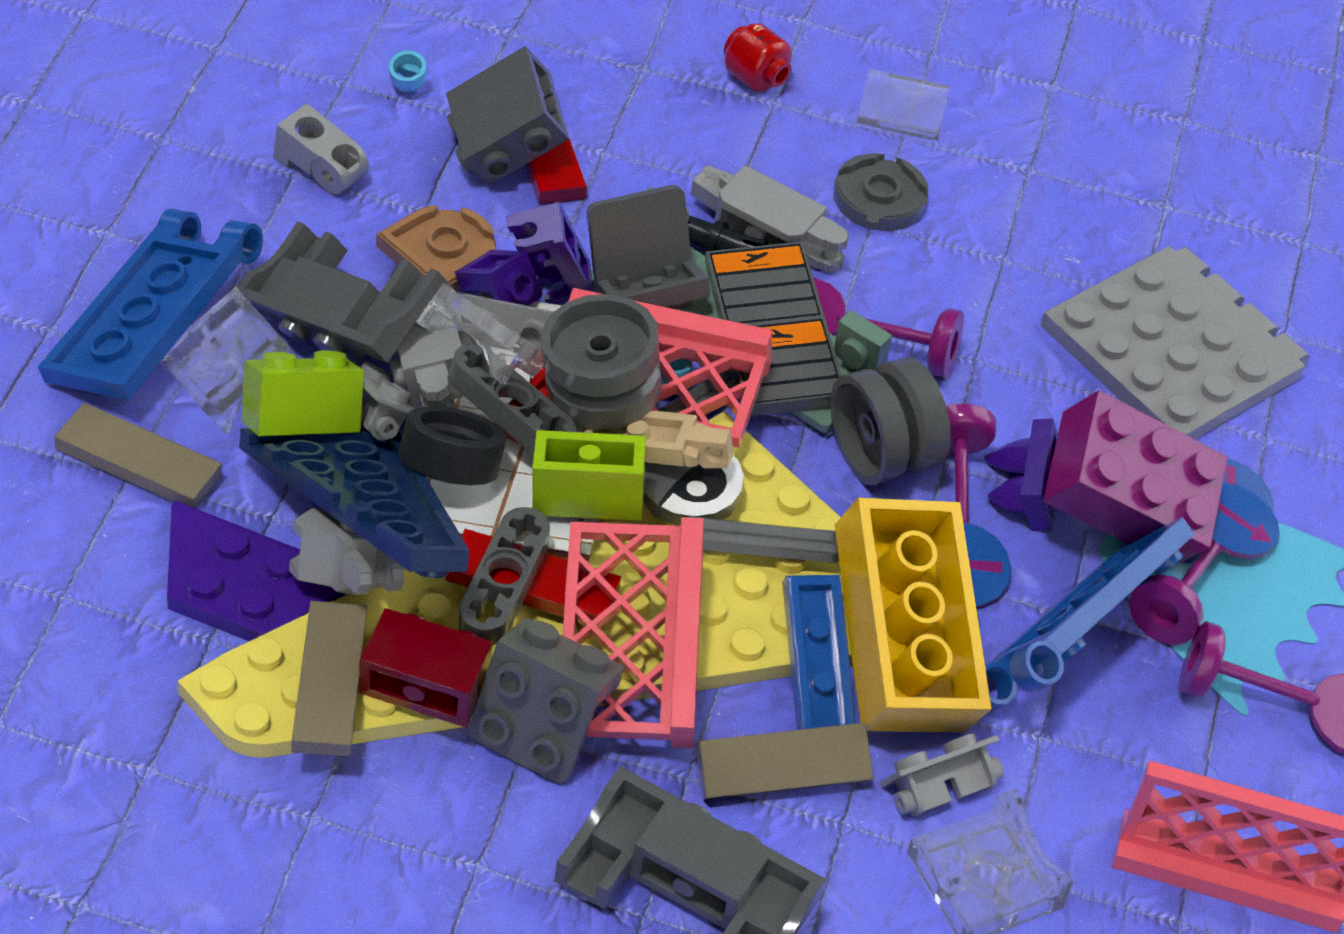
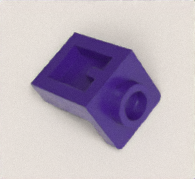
(503, 275)

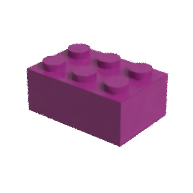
(1133, 473)

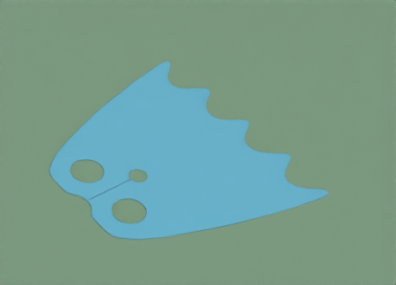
(1261, 601)

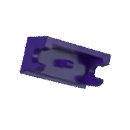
(552, 250)

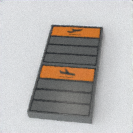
(777, 292)

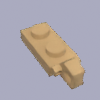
(679, 440)

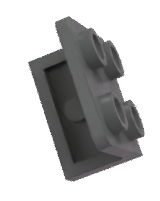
(645, 248)
(542, 698)

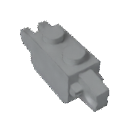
(772, 212)
(424, 366)

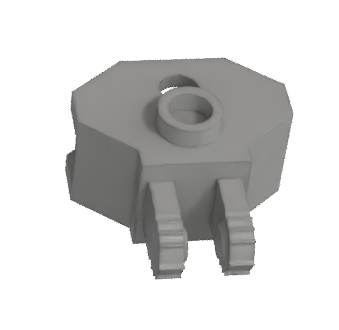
(340, 557)

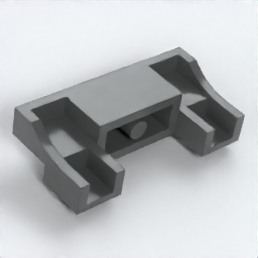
(332, 306)
(687, 858)

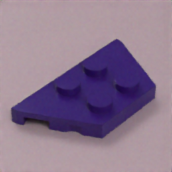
(234, 576)

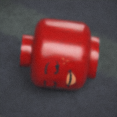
(757, 57)

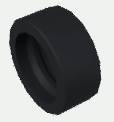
(452, 445)

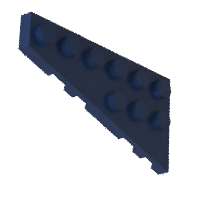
(369, 492)

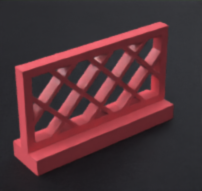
(716, 348)
(680, 619)
(1227, 864)

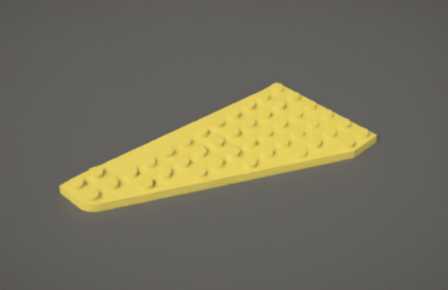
(743, 638)

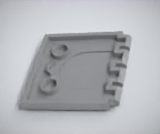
(1176, 342)

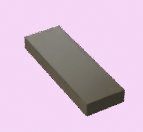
(138, 456)
(329, 679)
(784, 761)

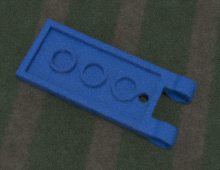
(148, 305)
(1061, 628)

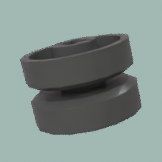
(602, 361)
(890, 420)

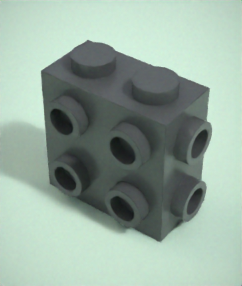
(506, 116)

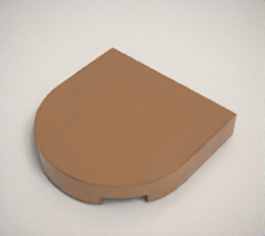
(438, 240)

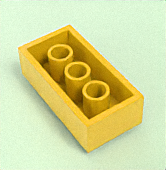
(911, 616)

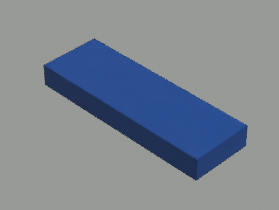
(818, 651)

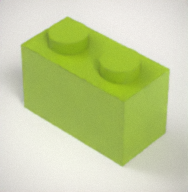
(302, 394)
(588, 475)

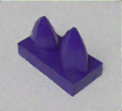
(1033, 460)

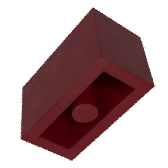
(424, 667)

